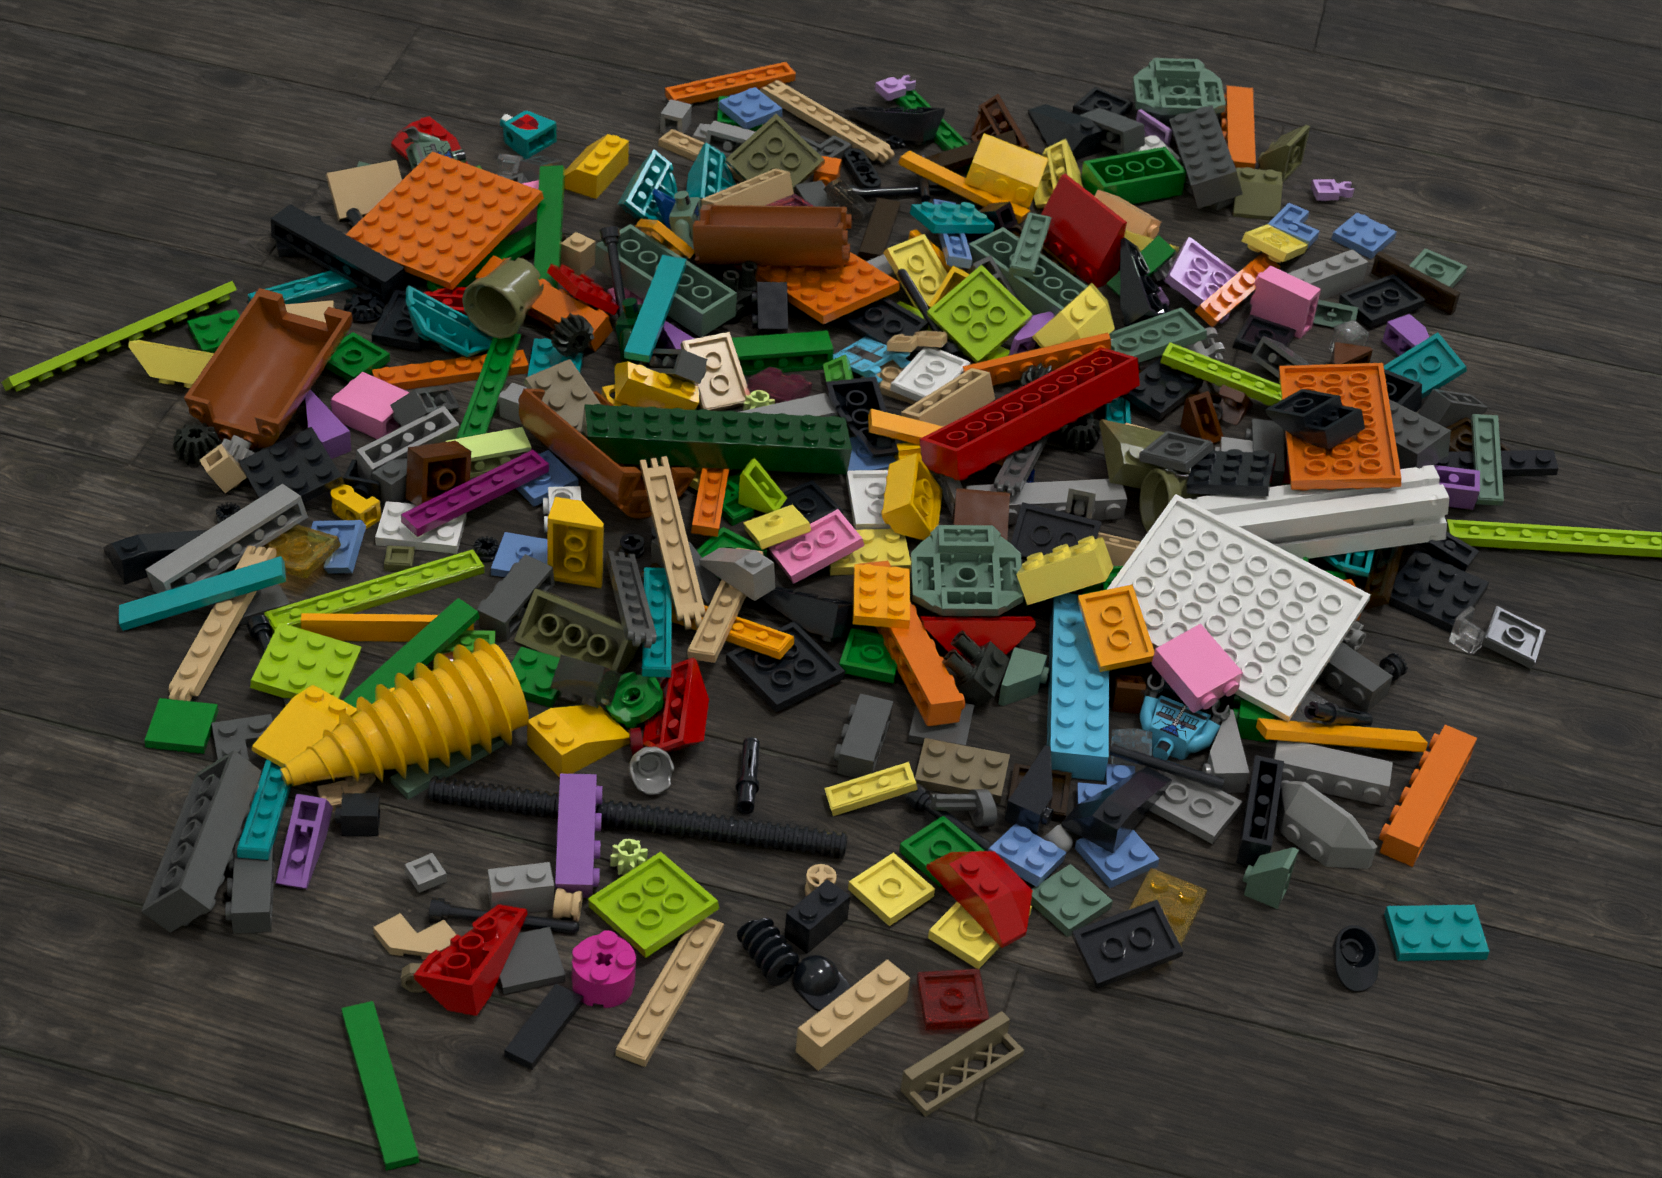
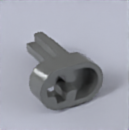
(978, 803)

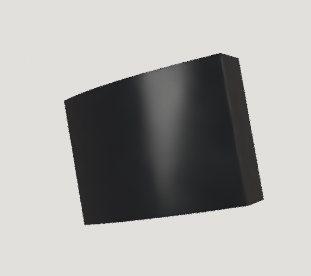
(1317, 418)

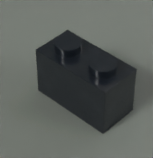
(771, 308)
(817, 916)

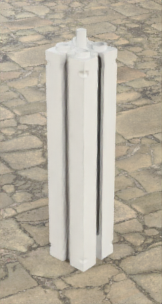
(1341, 519)

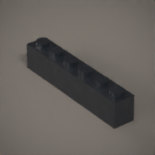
(337, 252)

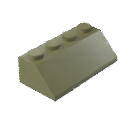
(571, 630)

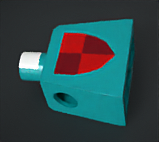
(528, 133)

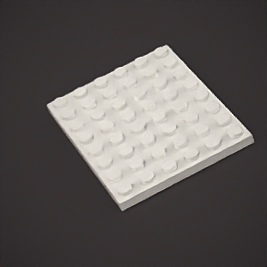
(1255, 599)

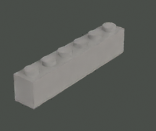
(1109, 500)
(228, 540)

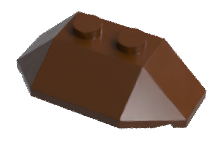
(996, 119)

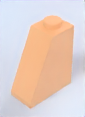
(1136, 219)

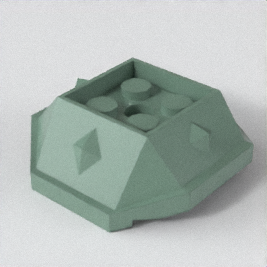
(1176, 87)
(966, 572)

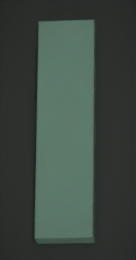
(1030, 245)
(1487, 458)
(418, 780)

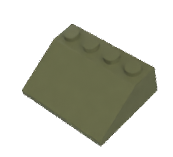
(1122, 449)

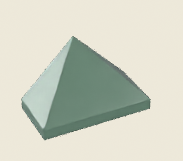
(1333, 314)

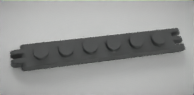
(1019, 466)
(631, 599)

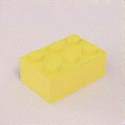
(1064, 569)

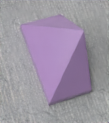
(1154, 127)

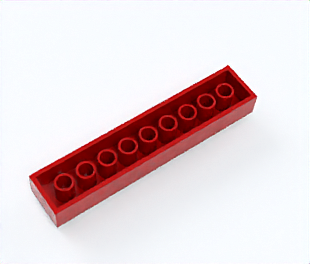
(1029, 413)

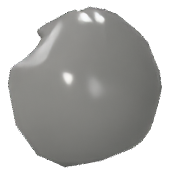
(651, 770)

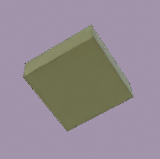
(399, 558)

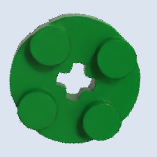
(635, 712)

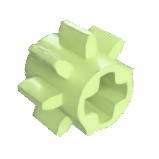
(757, 399)
(627, 855)

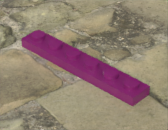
(474, 493)

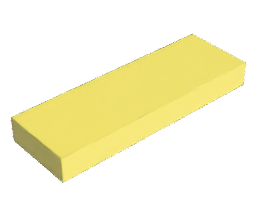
(871, 789)

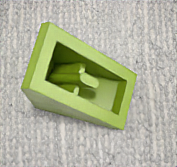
(759, 490)

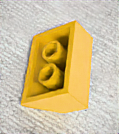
(597, 166)
(1006, 170)
(648, 388)
(911, 498)
(575, 543)

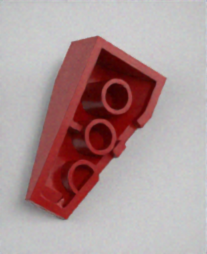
(471, 965)

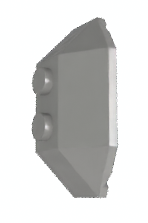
(1322, 827)

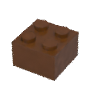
(436, 469)

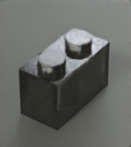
(585, 680)

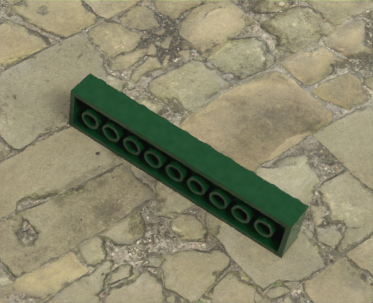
(719, 438)

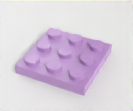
(1198, 273)

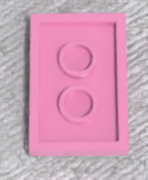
(827, 542)

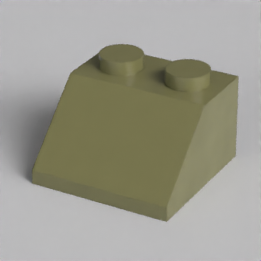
(1285, 153)
(1260, 194)

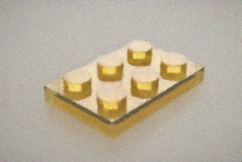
(303, 549)
(1176, 897)

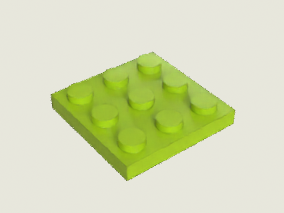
(979, 314)
(304, 659)
(653, 904)

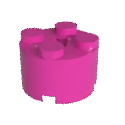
(603, 969)

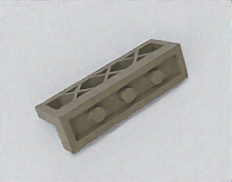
(953, 1056)

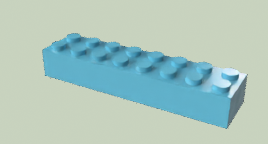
(1076, 696)

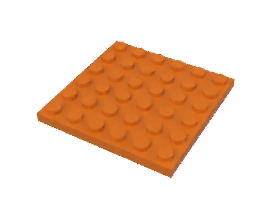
(445, 218)

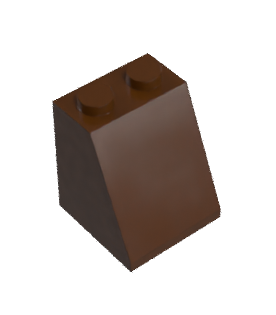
(982, 508)

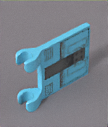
(868, 356)

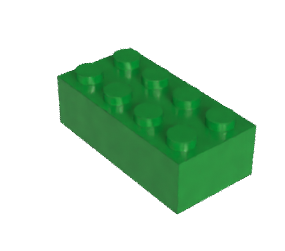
(1135, 175)

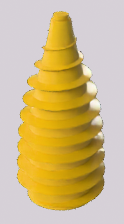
(421, 719)

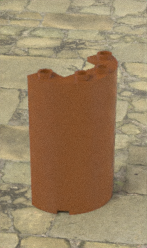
(772, 235)
(264, 369)
(615, 481)

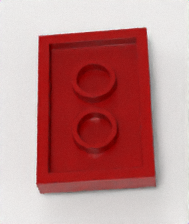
(583, 288)

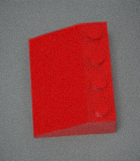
(1084, 232)

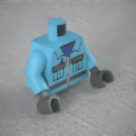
(1175, 727)

